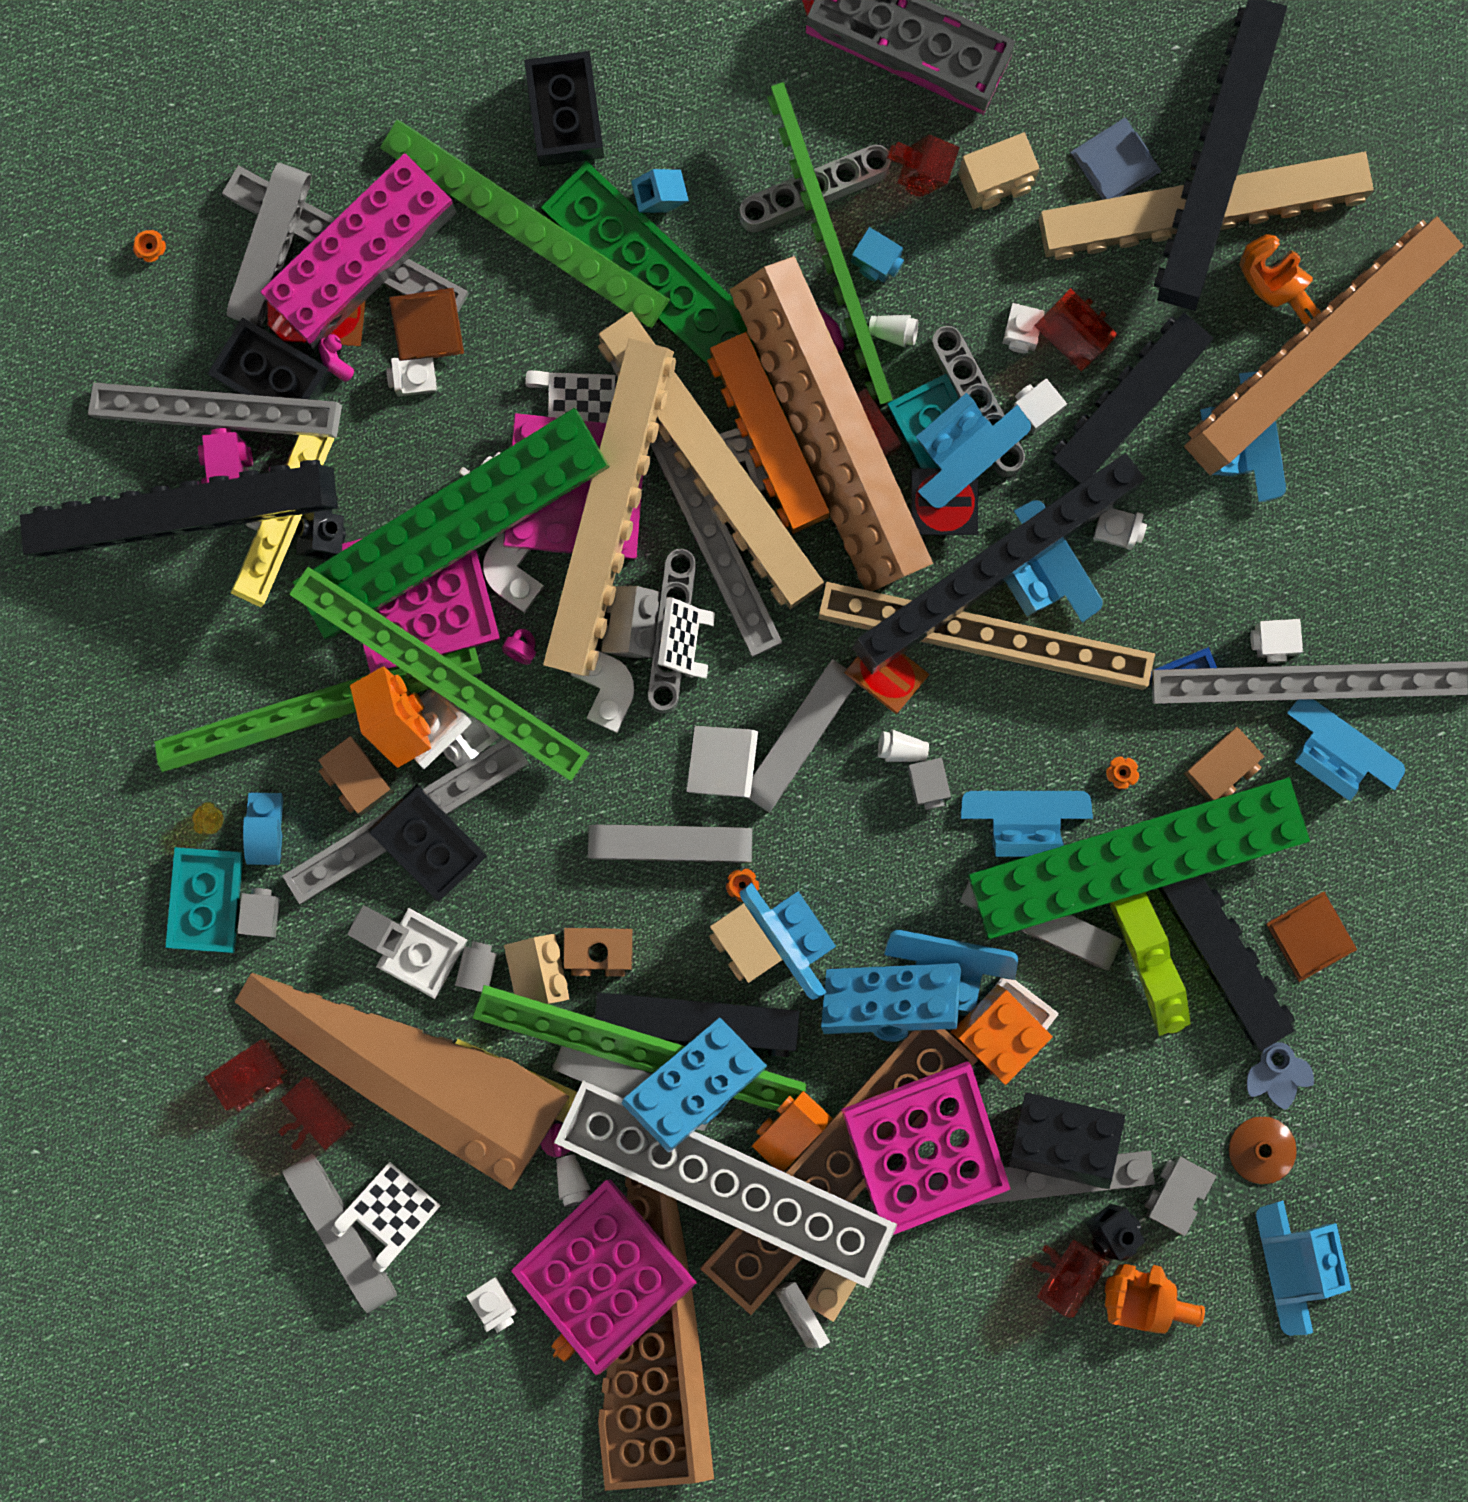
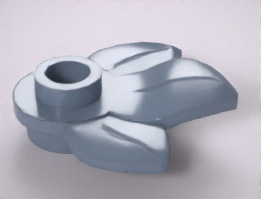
(1280, 1080)

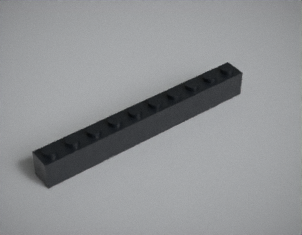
(1221, 154)
(179, 510)
(998, 563)

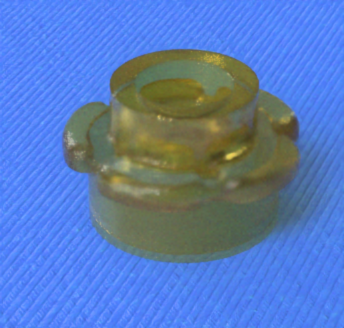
(207, 819)

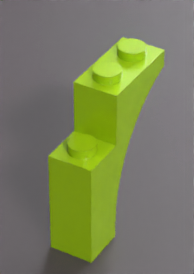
(1153, 962)

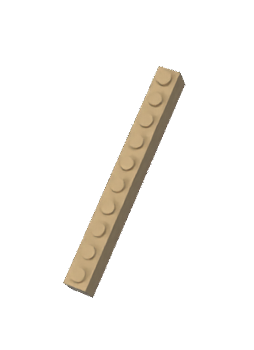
(1253, 198)
(722, 479)
(609, 508)
(999, 639)

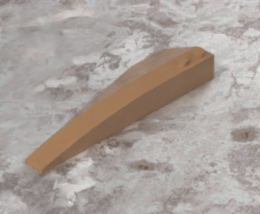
(450, 1093)
(655, 1390)

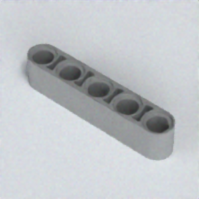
(826, 176)
(269, 242)
(973, 385)
(671, 582)
(801, 736)
(670, 843)
(1069, 936)
(603, 1073)
(351, 1250)

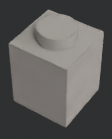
(929, 783)
(258, 913)
(378, 932)

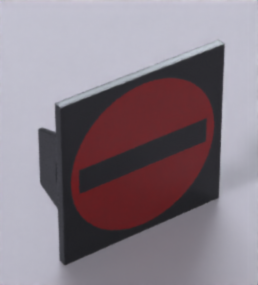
(954, 518)

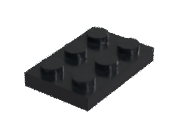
(427, 842)

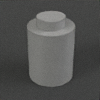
(476, 966)

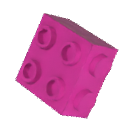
(224, 454)

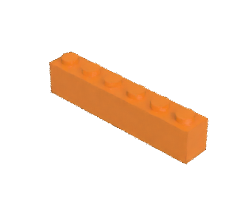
(768, 432)

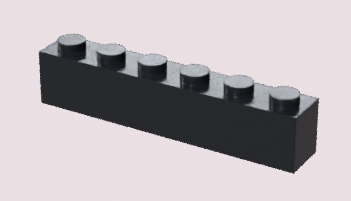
(1132, 399)
(1228, 961)
(684, 1020)

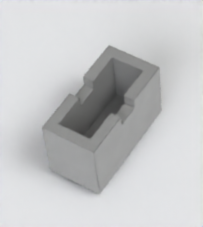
(632, 622)
(1178, 1194)

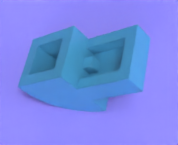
(263, 829)

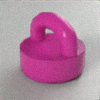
(519, 650)
(548, 1143)

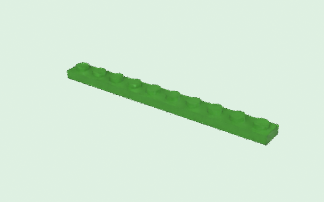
(527, 225)
(824, 231)
(439, 673)
(281, 718)
(609, 1041)

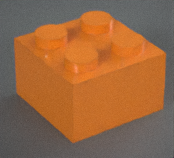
(391, 716)
(1001, 1034)

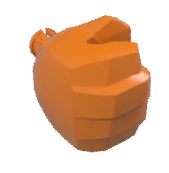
(1280, 282)
(1147, 1301)

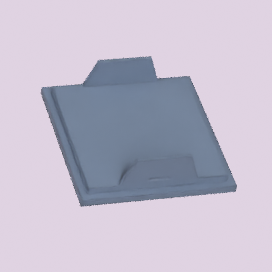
(1116, 161)

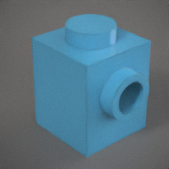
(659, 191)
(877, 256)

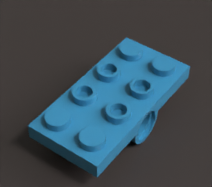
(891, 1000)
(694, 1085)

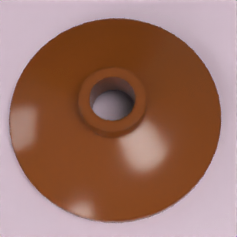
(1245, 1150)

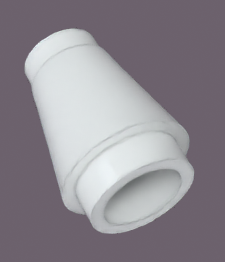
(894, 329)
(900, 747)
(571, 1181)

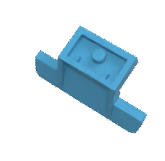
(965, 446)
(1260, 457)
(1053, 577)
(1340, 752)
(1026, 820)
(794, 935)
(972, 959)
(1300, 1266)

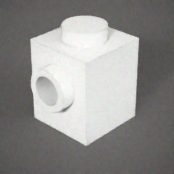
(1040, 404)
(1277, 639)

